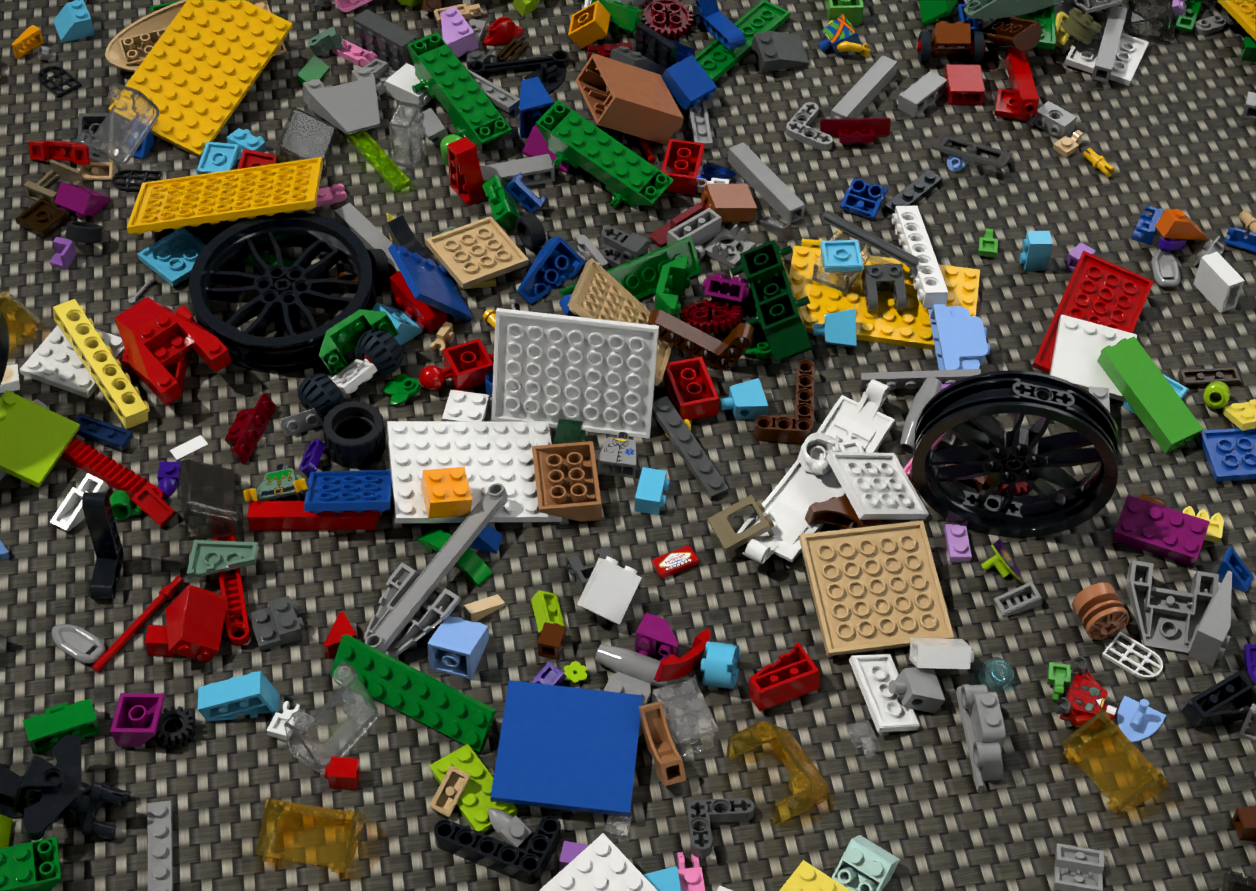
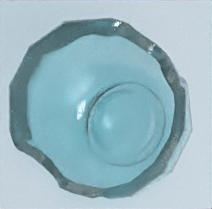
(996, 673)

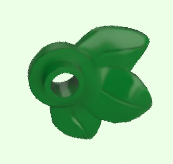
(760, 349)
(401, 389)

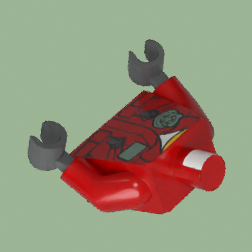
(1084, 697)

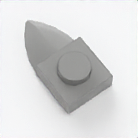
(508, 827)

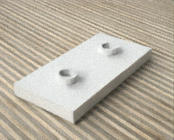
(886, 709)

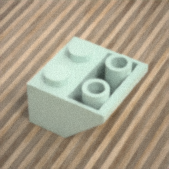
(865, 866)

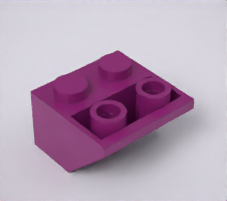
(655, 638)

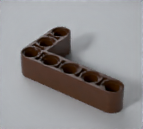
(698, 343)
(797, 428)

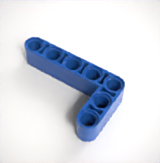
(719, 25)

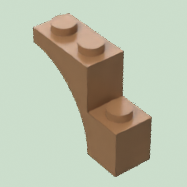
(660, 744)

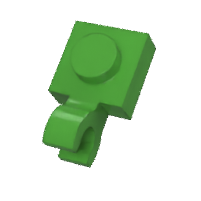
(987, 245)
(1060, 677)

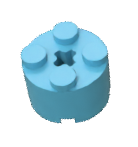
(720, 665)

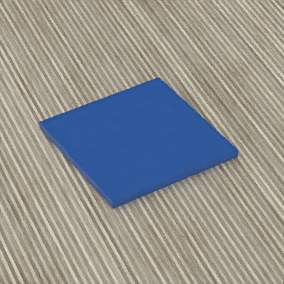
(567, 748)

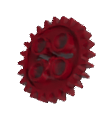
(678, 17)
(724, 315)

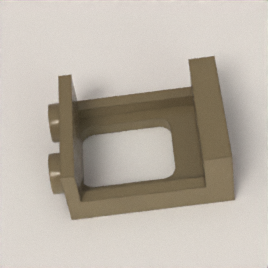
(58, 170)
(726, 534)

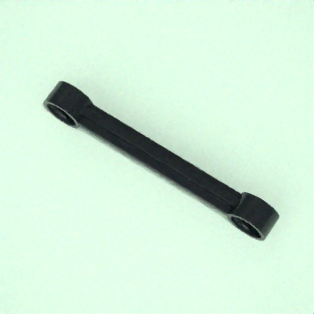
(481, 69)

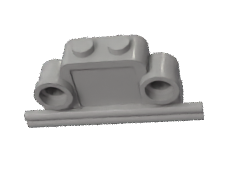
(983, 731)

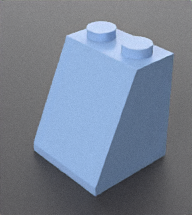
(457, 647)

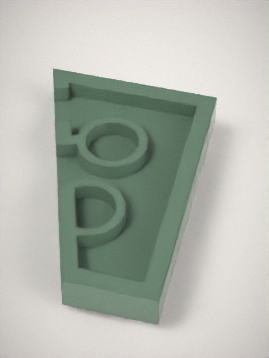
(219, 556)

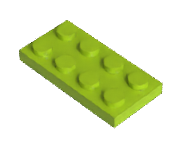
(476, 795)

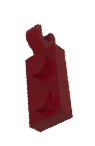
(605, 50)

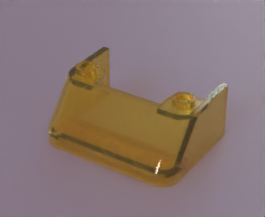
(805, 783)

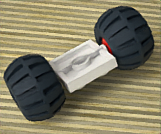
(378, 355)

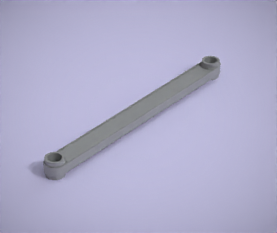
(438, 568)

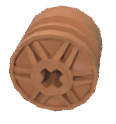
(1100, 611)

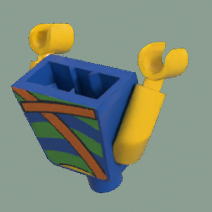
(842, 37)

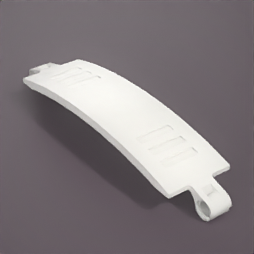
(800, 489)

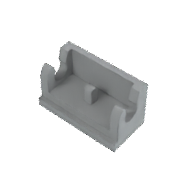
(433, 127)

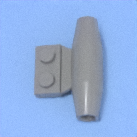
(928, 390)
(633, 671)

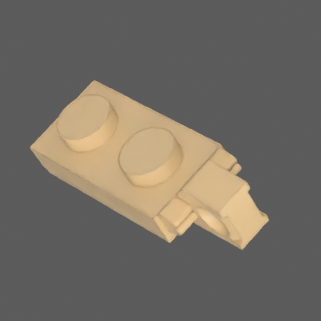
(467, 11)

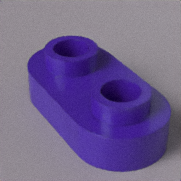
(1169, 244)
(312, 456)

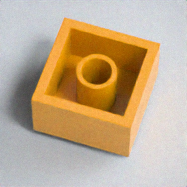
(589, 25)
(446, 492)

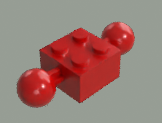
(463, 363)

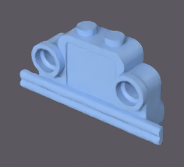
(958, 338)

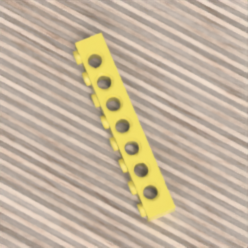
(101, 364)

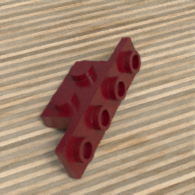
(856, 129)
(660, 235)
(249, 428)

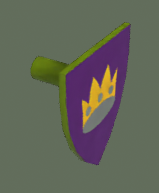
(1001, 561)

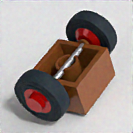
(951, 39)

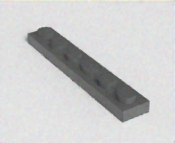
(689, 448)

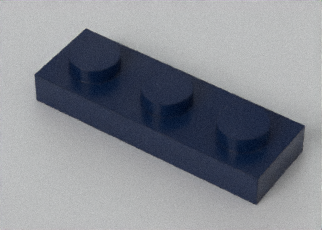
(103, 432)

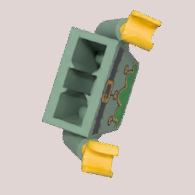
(278, 486)

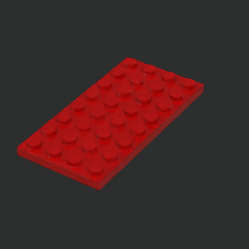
(1100, 295)

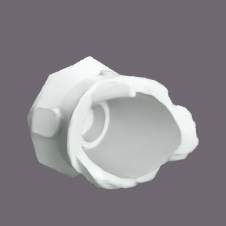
(814, 453)

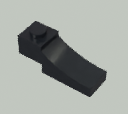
(403, 236)

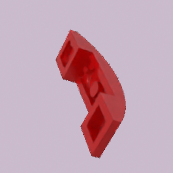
(59, 150)
(675, 667)

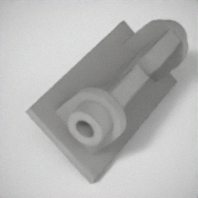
(1210, 247)
(300, 422)

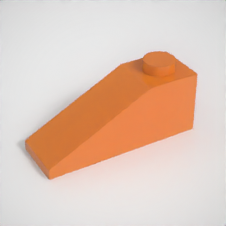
(1177, 225)

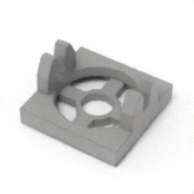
(730, 259)

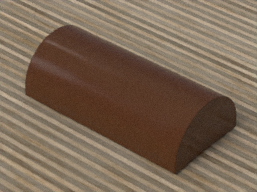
(1012, 33)

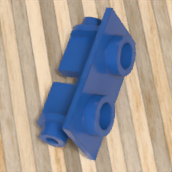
(1237, 238)

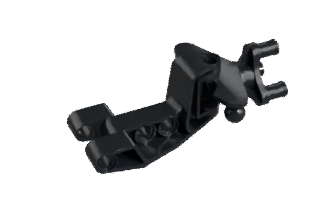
(57, 791)

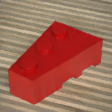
(465, 171)
(424, 314)
(784, 680)

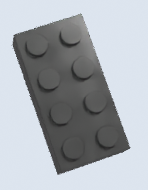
(383, 38)

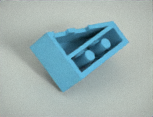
(239, 695)

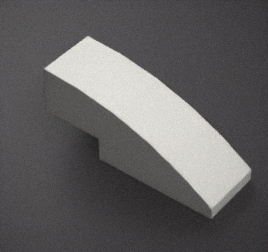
(71, 510)

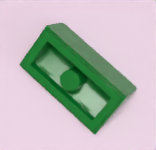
(312, 70)

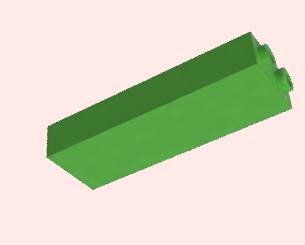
(1149, 394)

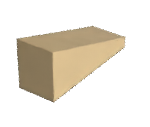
(479, 609)

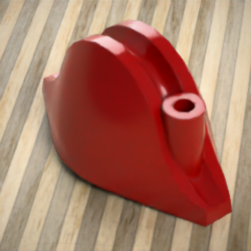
(502, 32)

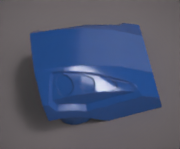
(863, 198)

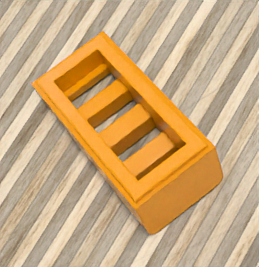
(31, 38)

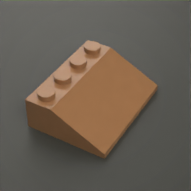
(567, 481)

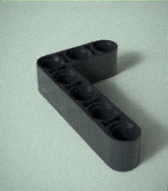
(106, 544)
(500, 850)

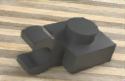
(481, 56)

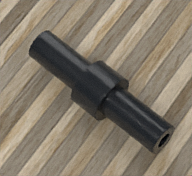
(697, 19)

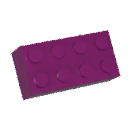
(1161, 530)

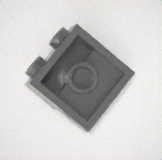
(276, 624)

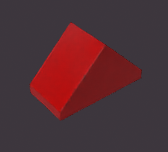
(341, 627)

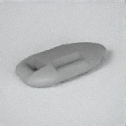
(1165, 269)
(78, 643)

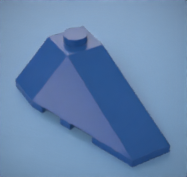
(550, 269)

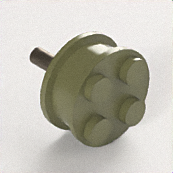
(1080, 27)

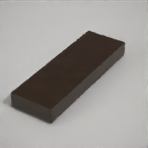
(1202, 377)

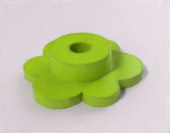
(575, 672)

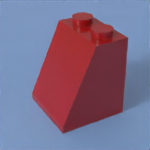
(196, 623)

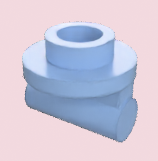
(956, 163)

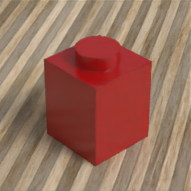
(157, 641)
(343, 773)

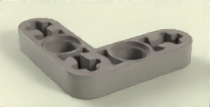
(798, 129)

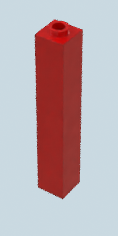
(1022, 82)
(291, 516)

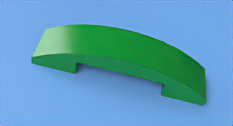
(1189, 16)
(470, 563)

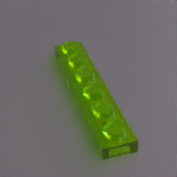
(379, 160)

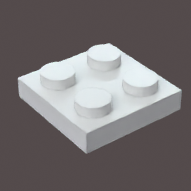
(465, 406)

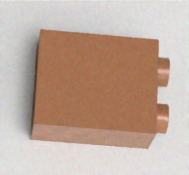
(629, 99)

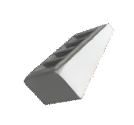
(1022, 591)

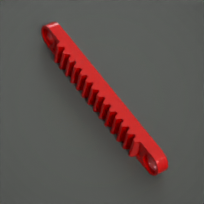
(106, 469)
(235, 613)

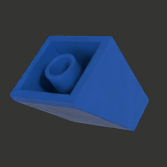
(688, 83)
(533, 104)

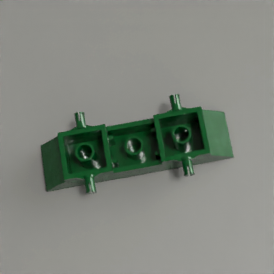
(775, 300)

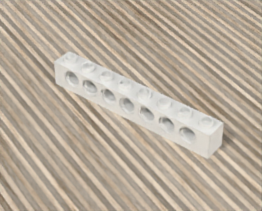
(915, 240)

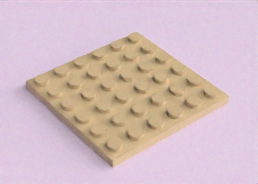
(604, 298)
(875, 587)

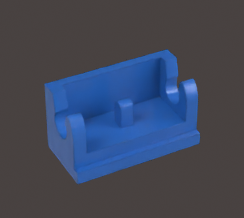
(524, 194)
(1146, 229)

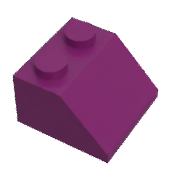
(80, 199)
(136, 718)

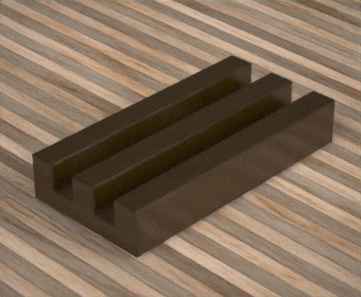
(510, 48)

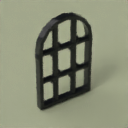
(52, 68)
(130, 177)

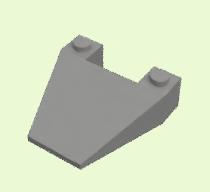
(346, 106)
(1167, 616)

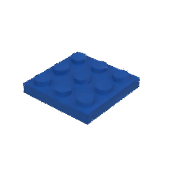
(1230, 453)

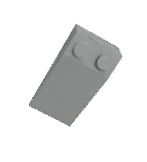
(1215, 626)

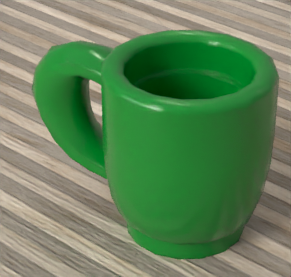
(122, 504)

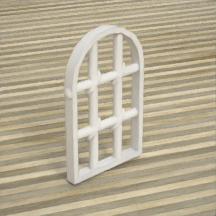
(1130, 650)

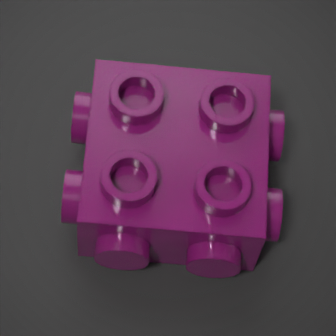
(721, 287)

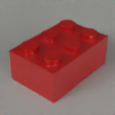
(683, 165)
(691, 388)

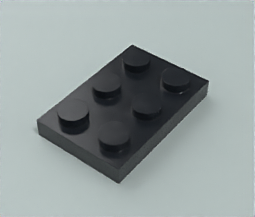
(655, 46)

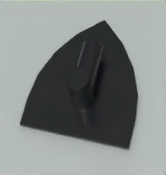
(549, 77)

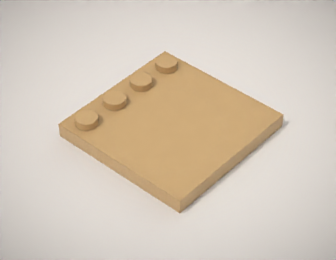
(477, 252)

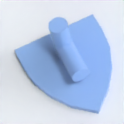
(1137, 719)

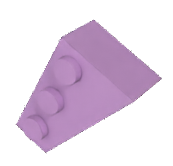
(457, 32)

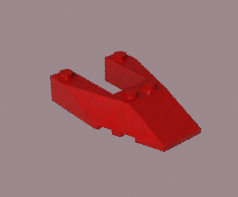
(159, 336)

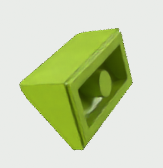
(546, 609)

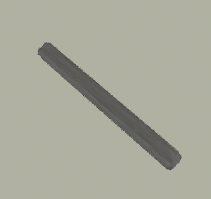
(870, 239)

